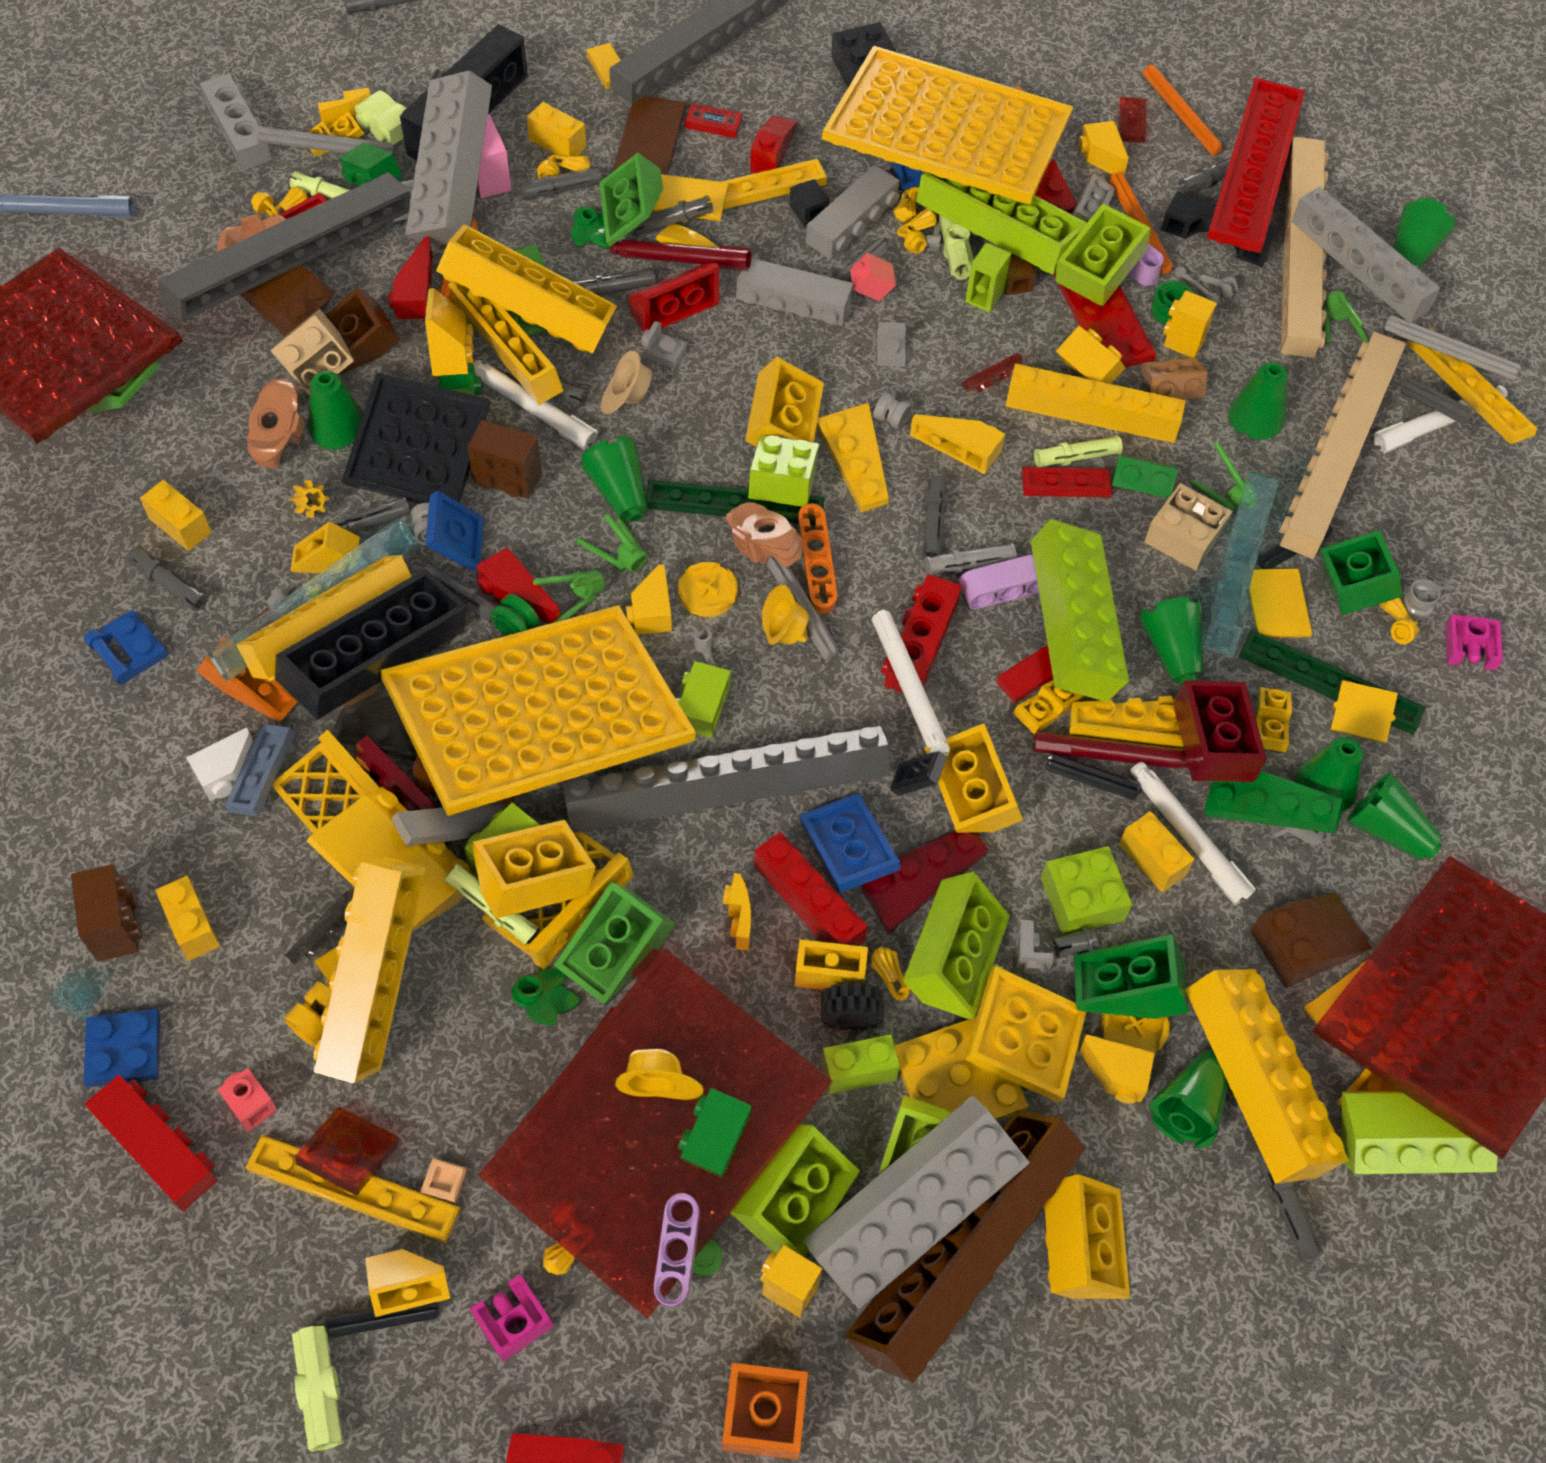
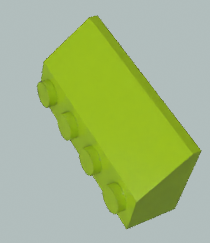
(957, 946)
(1399, 1136)

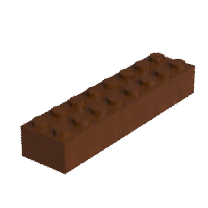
(927, 1300)

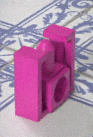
(1473, 635)
(528, 1310)

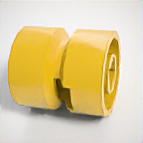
(303, 1018)

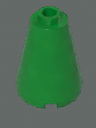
(1422, 229)
(1261, 404)
(332, 412)
(617, 476)
(1177, 636)
(1334, 770)
(1396, 819)
(1192, 1102)

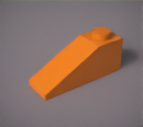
(259, 694)

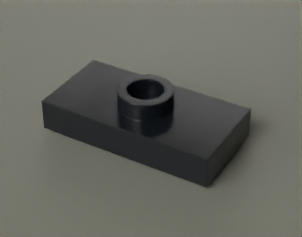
(918, 773)

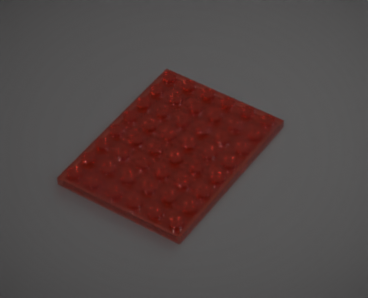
(69, 343)
(1455, 1007)
(606, 1162)

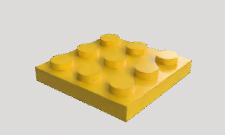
(1026, 1034)
(939, 1075)

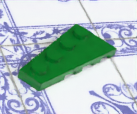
(1276, 803)

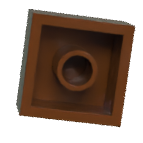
(504, 459)
(106, 912)

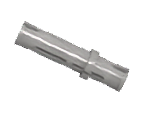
(958, 561)

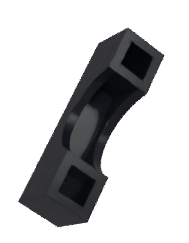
(1192, 216)

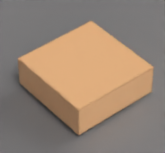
(444, 1181)

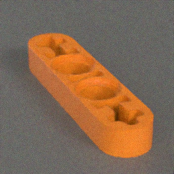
(817, 558)

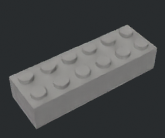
(448, 157)
(915, 1202)

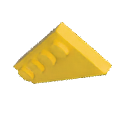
(856, 454)
(1129, 722)

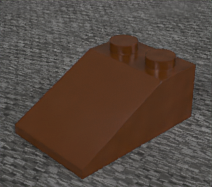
(289, 298)
(363, 328)
(1308, 937)

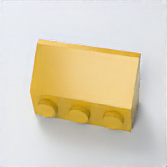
(448, 336)
(784, 403)
(976, 784)
(532, 868)
(1086, 1240)

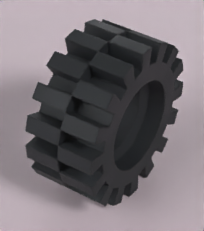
(852, 1006)

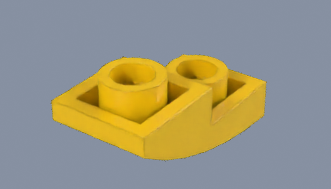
(333, 110)
(343, 127)
(684, 236)
(1045, 707)
(1273, 718)
(739, 908)

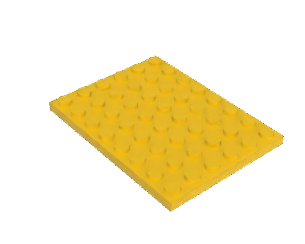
(949, 124)
(535, 708)

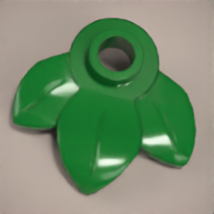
(588, 229)
(546, 996)

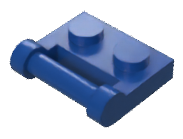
(135, 641)

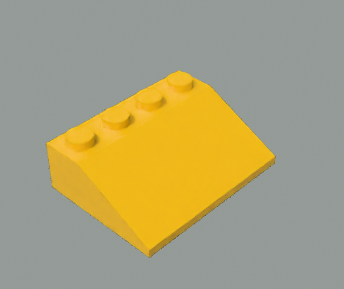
(367, 833)

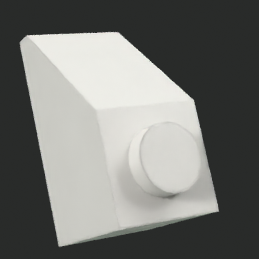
(221, 763)

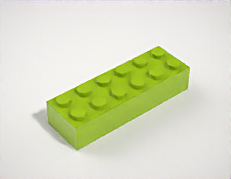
(1030, 231)
(1079, 611)

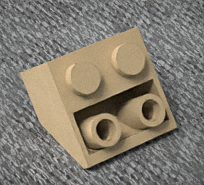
(312, 349)
(1187, 526)

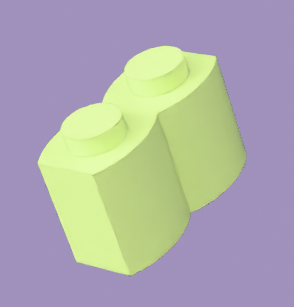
(381, 117)

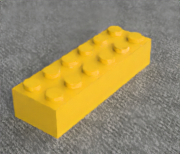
(526, 288)
(369, 968)
(1266, 1075)

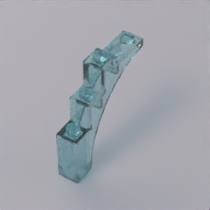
(1239, 557)

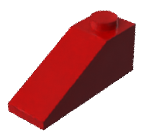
(771, 144)
(412, 284)
(505, 575)
(553, 1449)

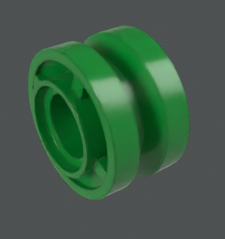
(1164, 298)
(514, 615)

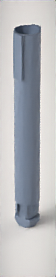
(103, 205)

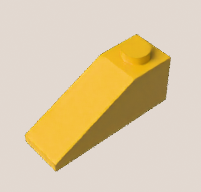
(962, 439)

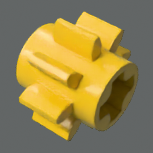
(317, 498)

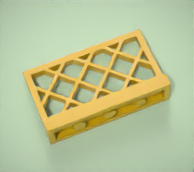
(344, 764)
(562, 928)

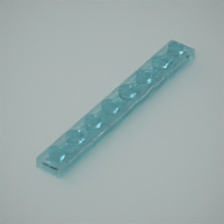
(391, 540)

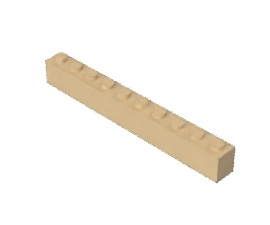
(1302, 256)
(1342, 447)

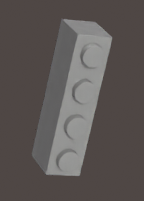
(852, 212)
(795, 291)

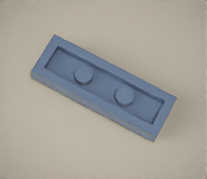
(260, 770)

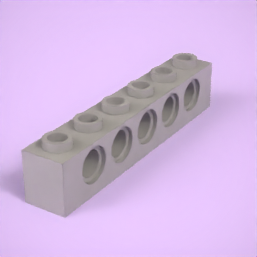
(1365, 254)

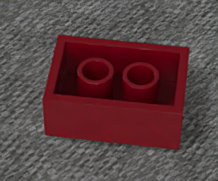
(1219, 731)

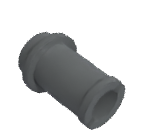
(1075, 942)

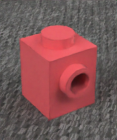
(873, 277)
(247, 1099)

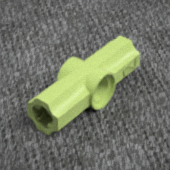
(956, 248)
(317, 1389)

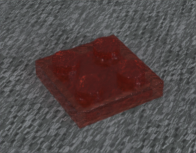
(347, 1150)

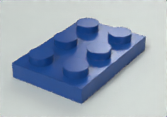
(849, 842)

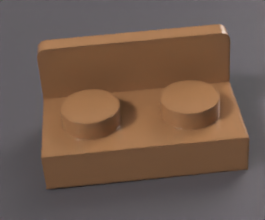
(1176, 378)

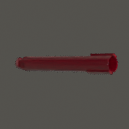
(725, 256)
(1110, 750)

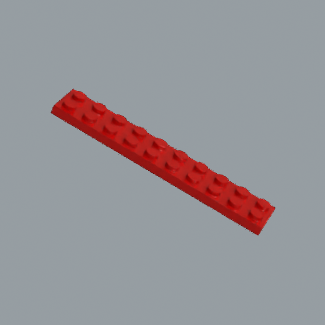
(1256, 166)
(1116, 319)

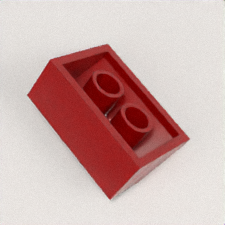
(676, 297)

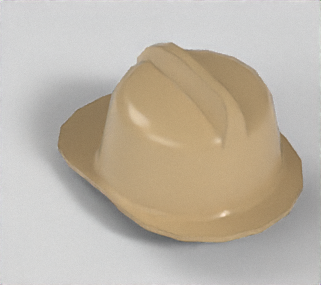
(627, 384)

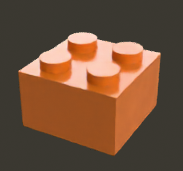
(765, 1411)

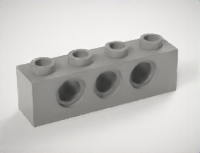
(236, 120)

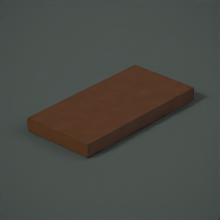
(652, 131)

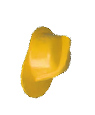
(784, 618)
(657, 1074)

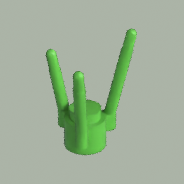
(1339, 309)
(1235, 493)
(630, 553)
(584, 585)

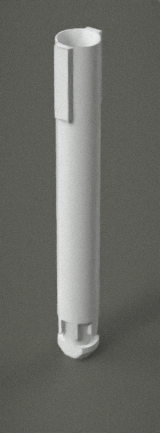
(567, 426)
(1404, 433)
(910, 683)
(1223, 872)

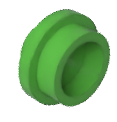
(708, 1260)

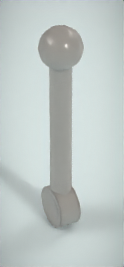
(1181, 272)

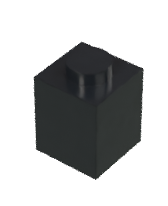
(807, 201)

